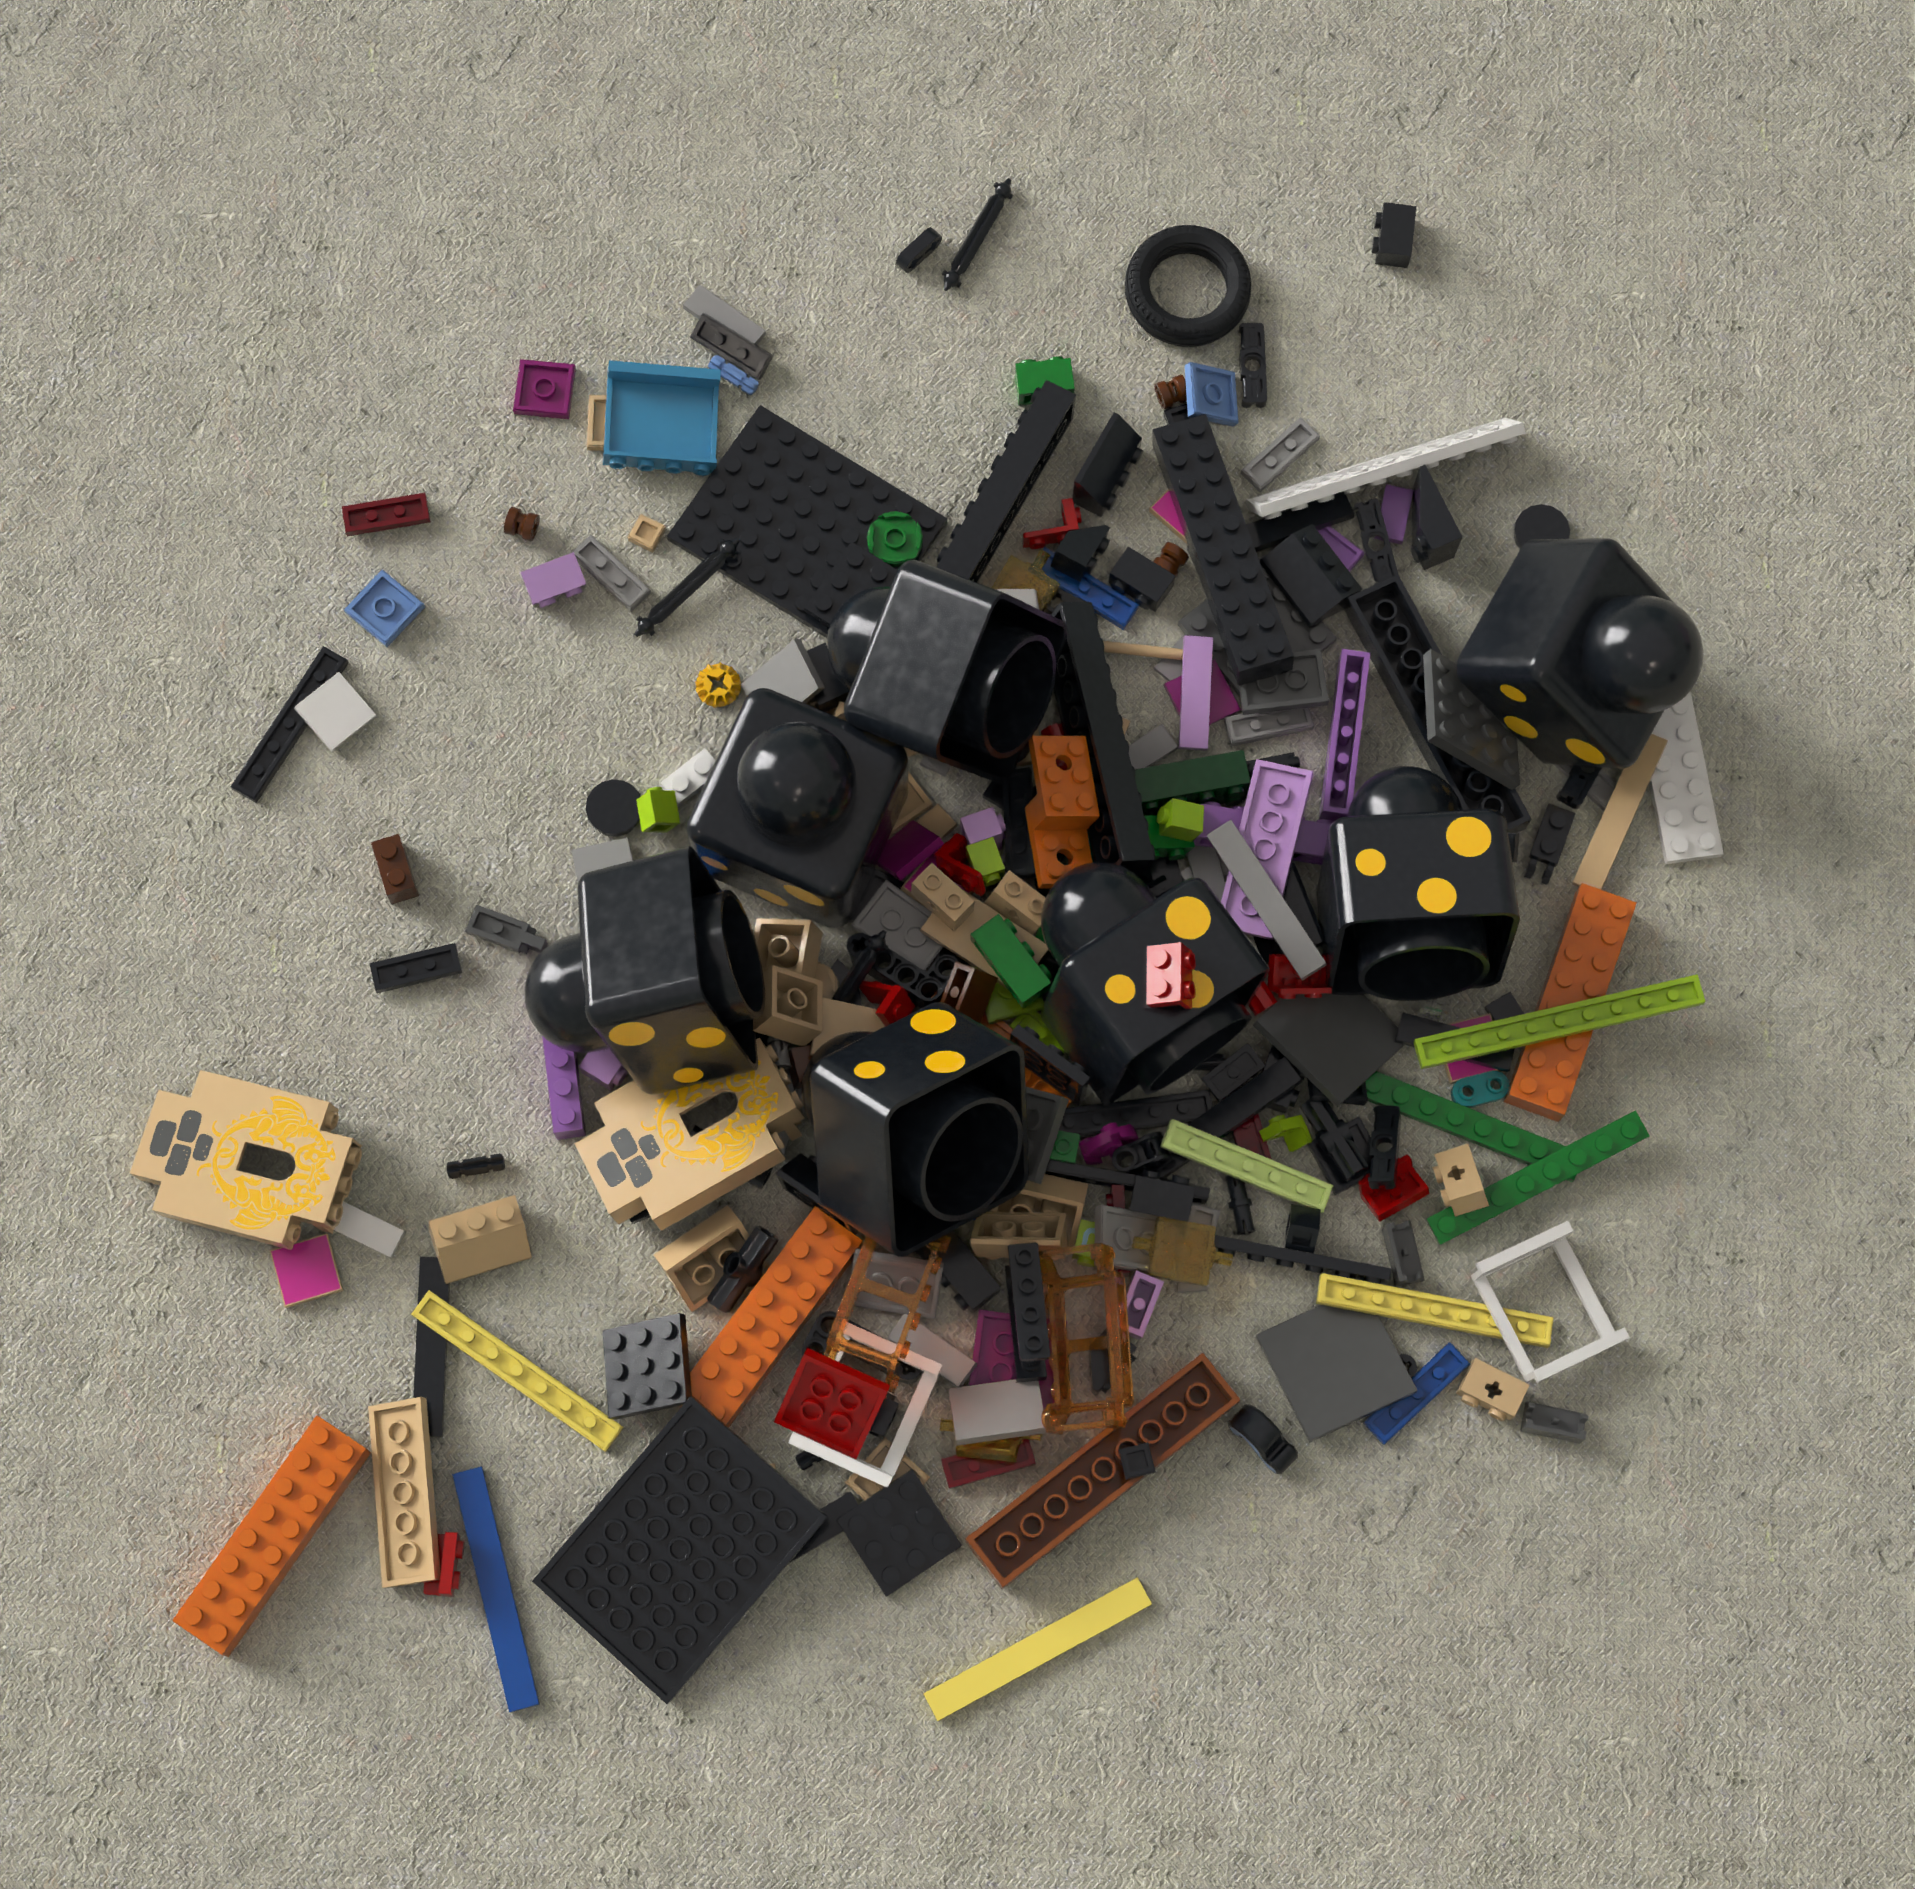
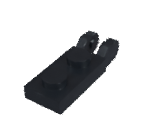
(1550, 840)

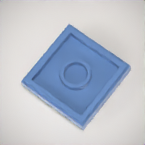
(1211, 393)
(384, 608)

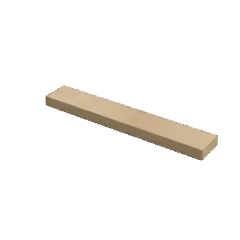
(1619, 815)

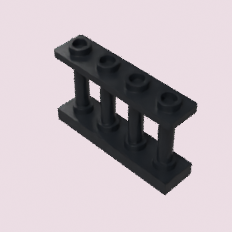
(1027, 1312)

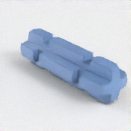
(734, 375)

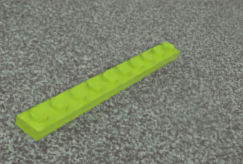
(1559, 1021)

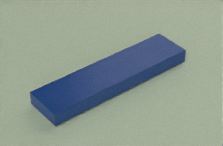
(1105, 600)
(1429, 1382)

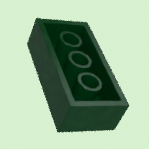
(1198, 780)

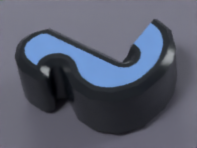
(1263, 1438)

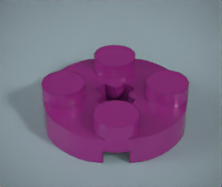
(1106, 1142)

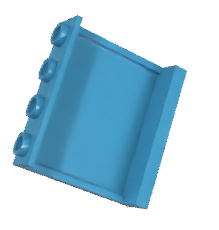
(661, 417)

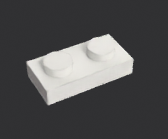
(689, 777)

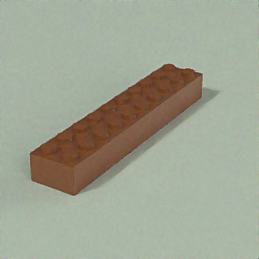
(1094, 1473)

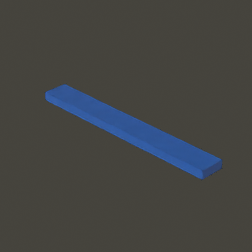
(496, 1589)

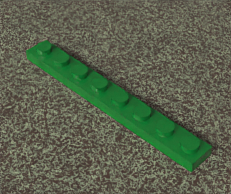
(1460, 1120)
(1542, 1175)

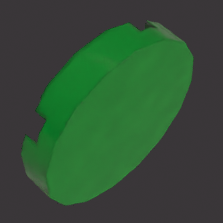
(895, 538)

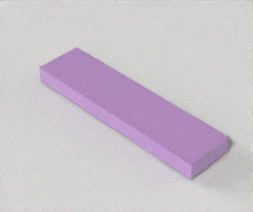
(1195, 693)

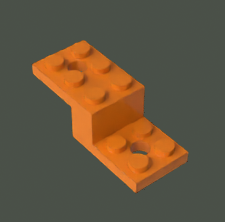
(1062, 807)

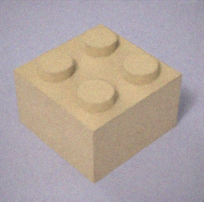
(788, 944)
(791, 1006)

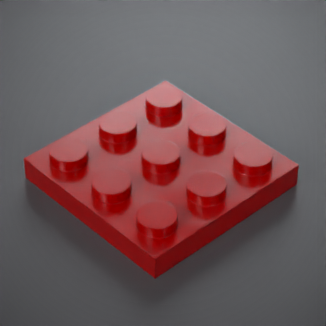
(831, 1403)

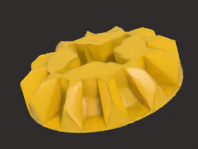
(719, 697)

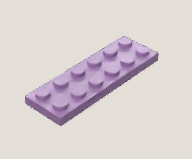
(1271, 830)

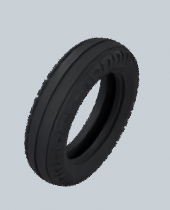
(1197, 241)

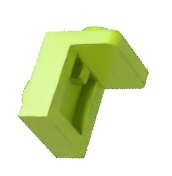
(1292, 1129)

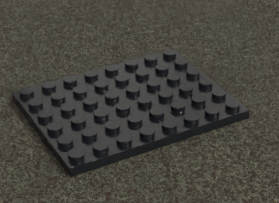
(791, 510)
(680, 1549)

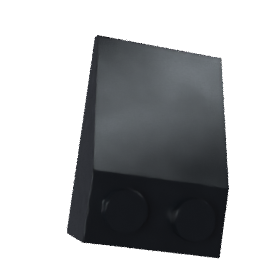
(1433, 527)

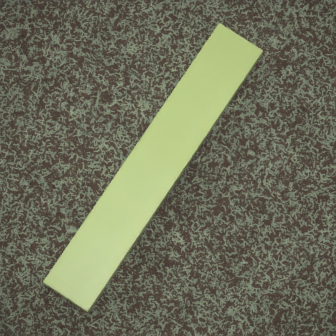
(1246, 1165)

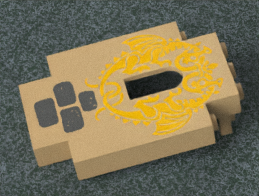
(199, 1143)
(654, 1164)

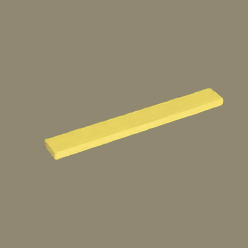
(1429, 1309)
(517, 1371)
(1037, 1649)

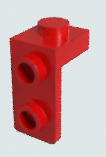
(1071, 518)
(950, 862)
(892, 1000)

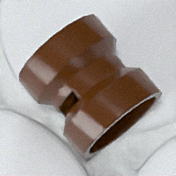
(1171, 391)
(521, 523)
(1171, 558)

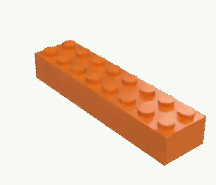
(1578, 972)
(773, 1315)
(271, 1536)

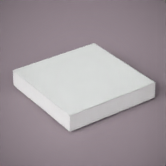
(335, 711)

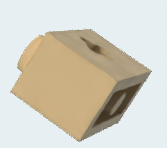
(942, 897)
(1017, 902)
(1461, 1180)
(1509, 1390)

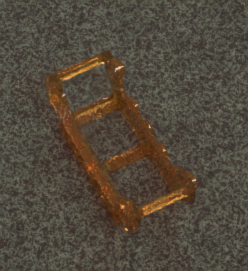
(858, 1283)
(1117, 1341)

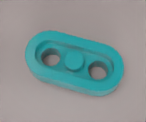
(1481, 1089)

